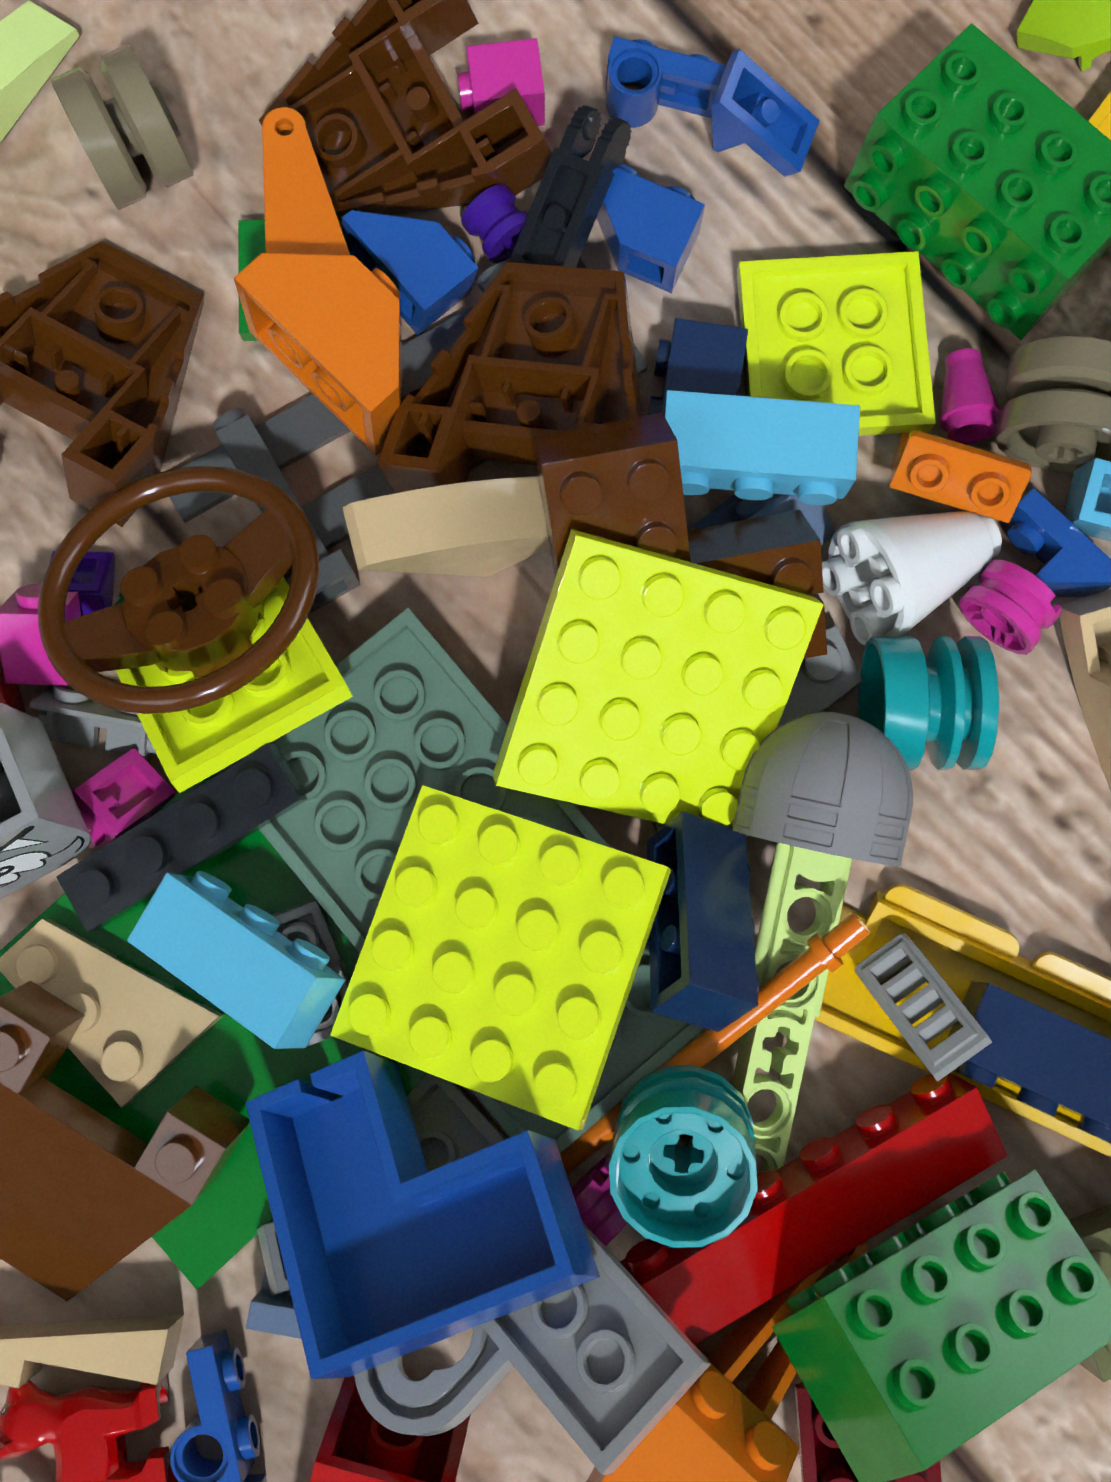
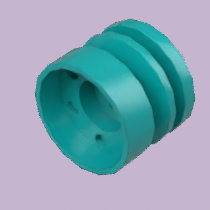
(932, 702)
(687, 1191)

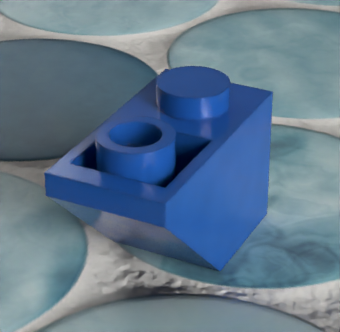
(649, 227)

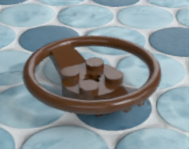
(185, 604)

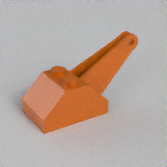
(313, 299)
(717, 1427)

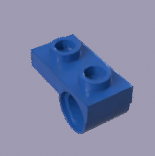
(666, 79)
(216, 1379)

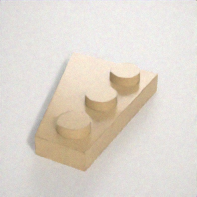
(131, 1019)

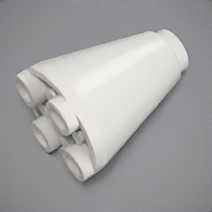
(905, 567)

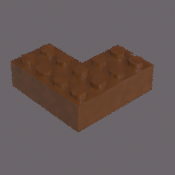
(627, 487)

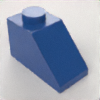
(418, 257)

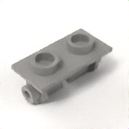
(76, 720)

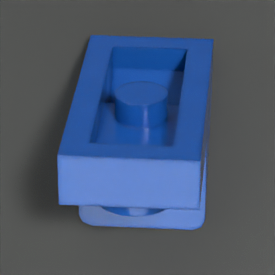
(762, 115)
(1069, 558)

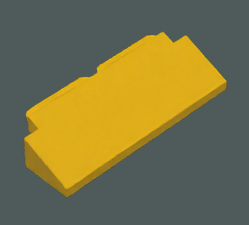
(961, 952)

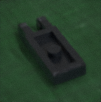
(572, 191)

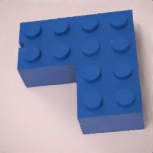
(399, 1253)

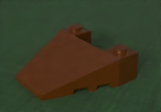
(390, 125)
(535, 359)
(102, 362)
(74, 1181)

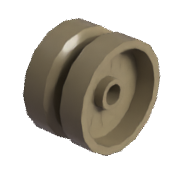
(123, 126)
(1058, 403)

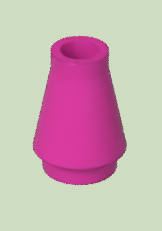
(968, 401)

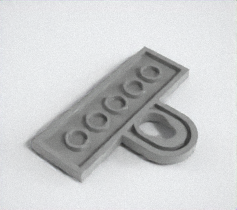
(592, 1354)

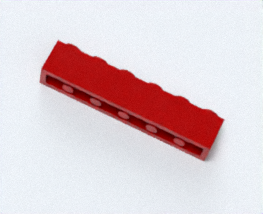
(825, 1204)

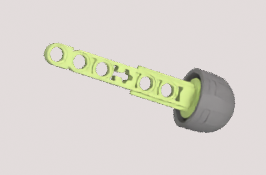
(826, 796)

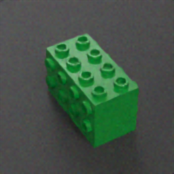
(990, 180)
(947, 1326)

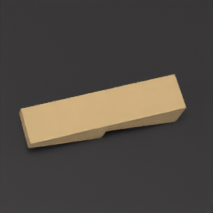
(115, 1347)

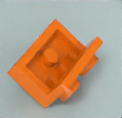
(959, 475)

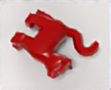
(86, 1430)

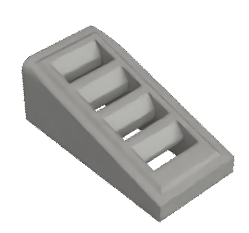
(895, 973)

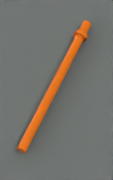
(822, 954)

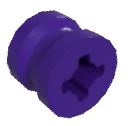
(495, 221)

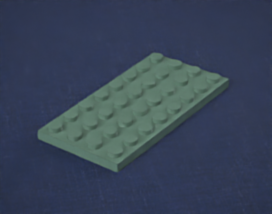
(362, 772)

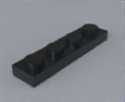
(182, 836)

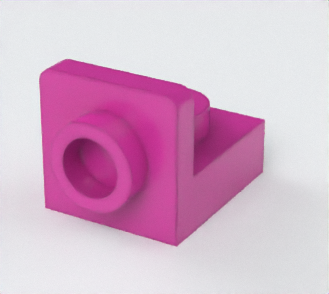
(121, 797)

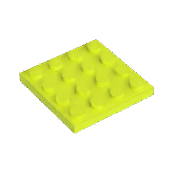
(652, 683)
(502, 956)

